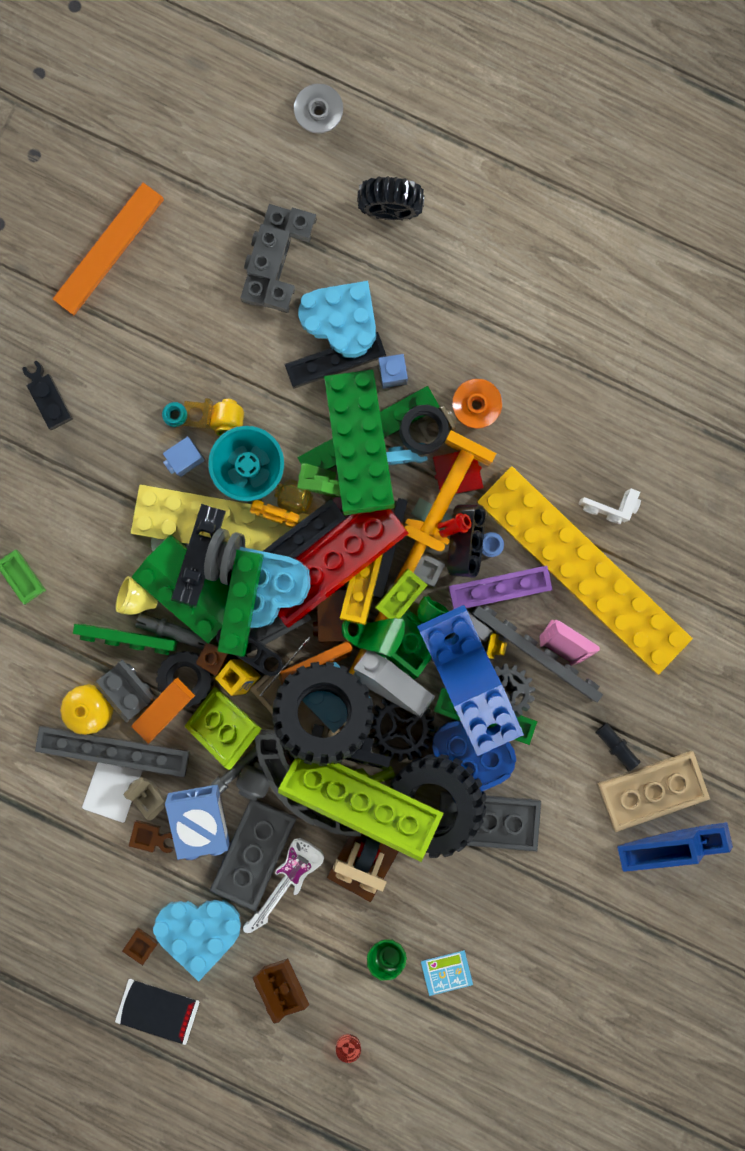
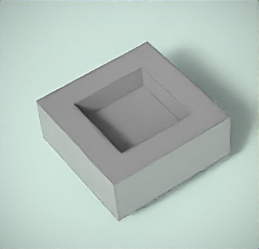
(429, 570)

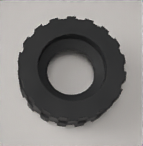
(187, 659)

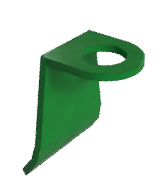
(377, 636)

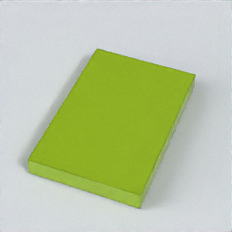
(222, 728)

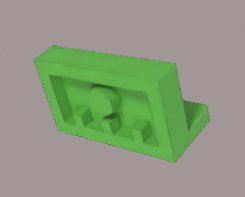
(318, 481)

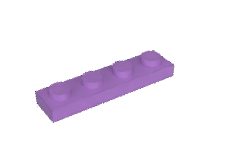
(500, 587)

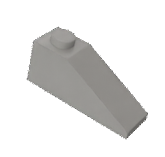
(392, 683)

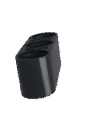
(466, 548)
(261, 657)

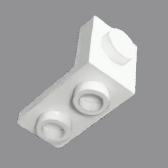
(629, 505)

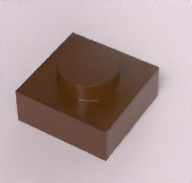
(140, 946)

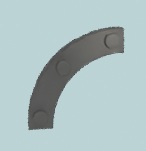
(275, 764)

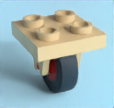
(367, 854)

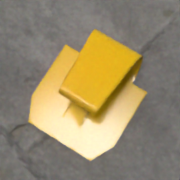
(496, 646)

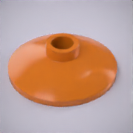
(485, 394)

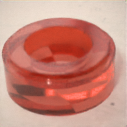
(348, 1048)

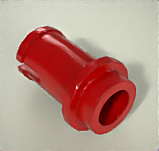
(460, 523)

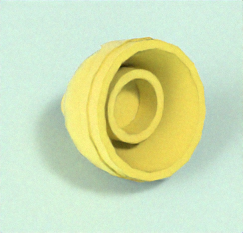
(134, 598)

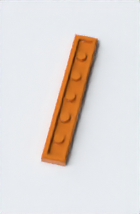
(108, 249)

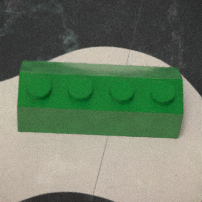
(159, 577)

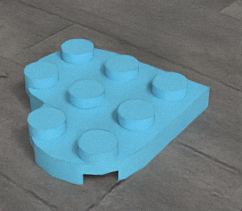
(341, 316)
(281, 584)
(197, 934)

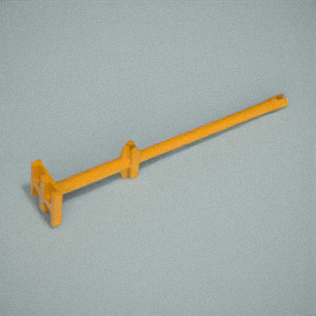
(426, 532)

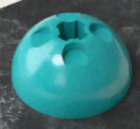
(247, 449)

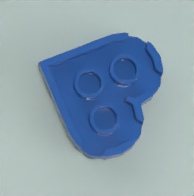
(489, 767)

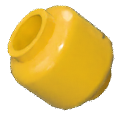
(226, 416)

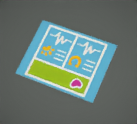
(446, 973)

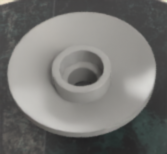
(318, 98)

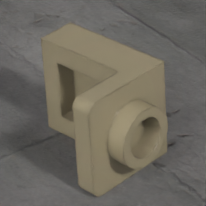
(146, 797)

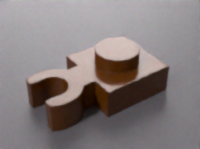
(147, 837)

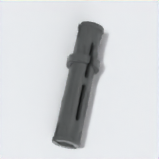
(162, 627)

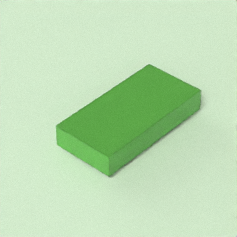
(20, 577)

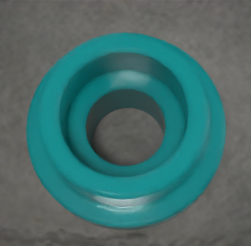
(171, 407)

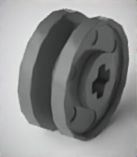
(221, 555)

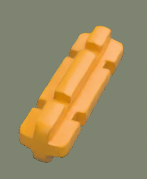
(274, 513)

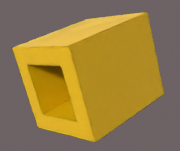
(237, 677)

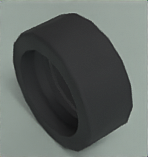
(432, 412)

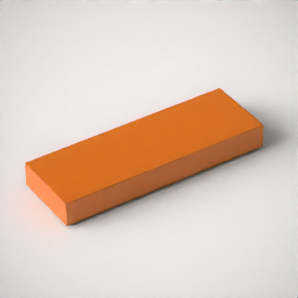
(335, 654)
(163, 710)

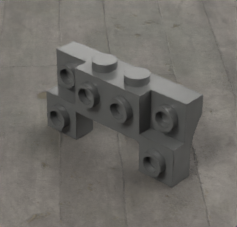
(269, 255)

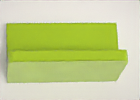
(401, 595)

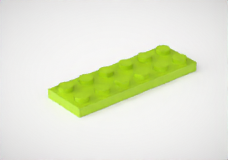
(363, 805)

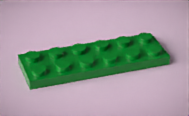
(359, 442)

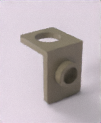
(451, 424)

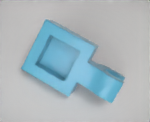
(397, 455)

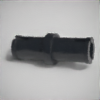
(618, 747)

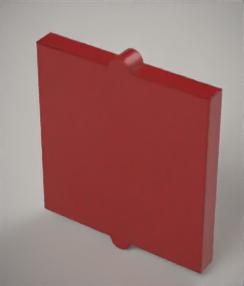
(471, 480)

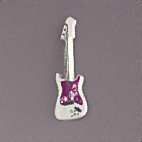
(300, 861)

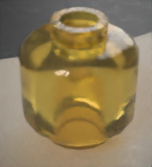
(293, 498)

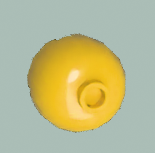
(85, 710)

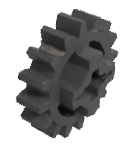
(506, 677)

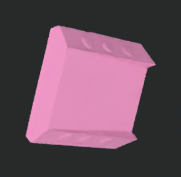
(567, 642)

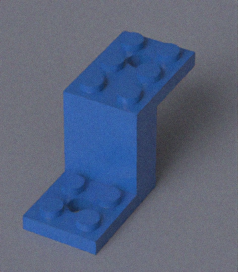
(470, 680)

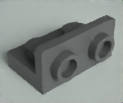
(124, 690)

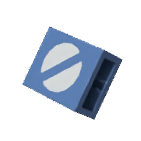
(197, 822)

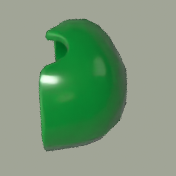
(430, 609)
(386, 959)

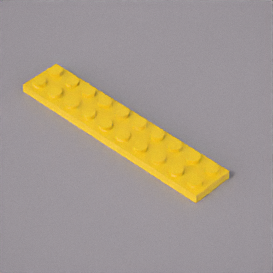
(584, 570)

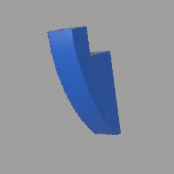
(675, 847)

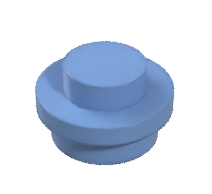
(492, 544)

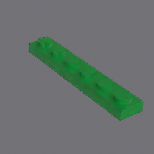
(391, 418)

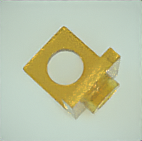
(208, 412)

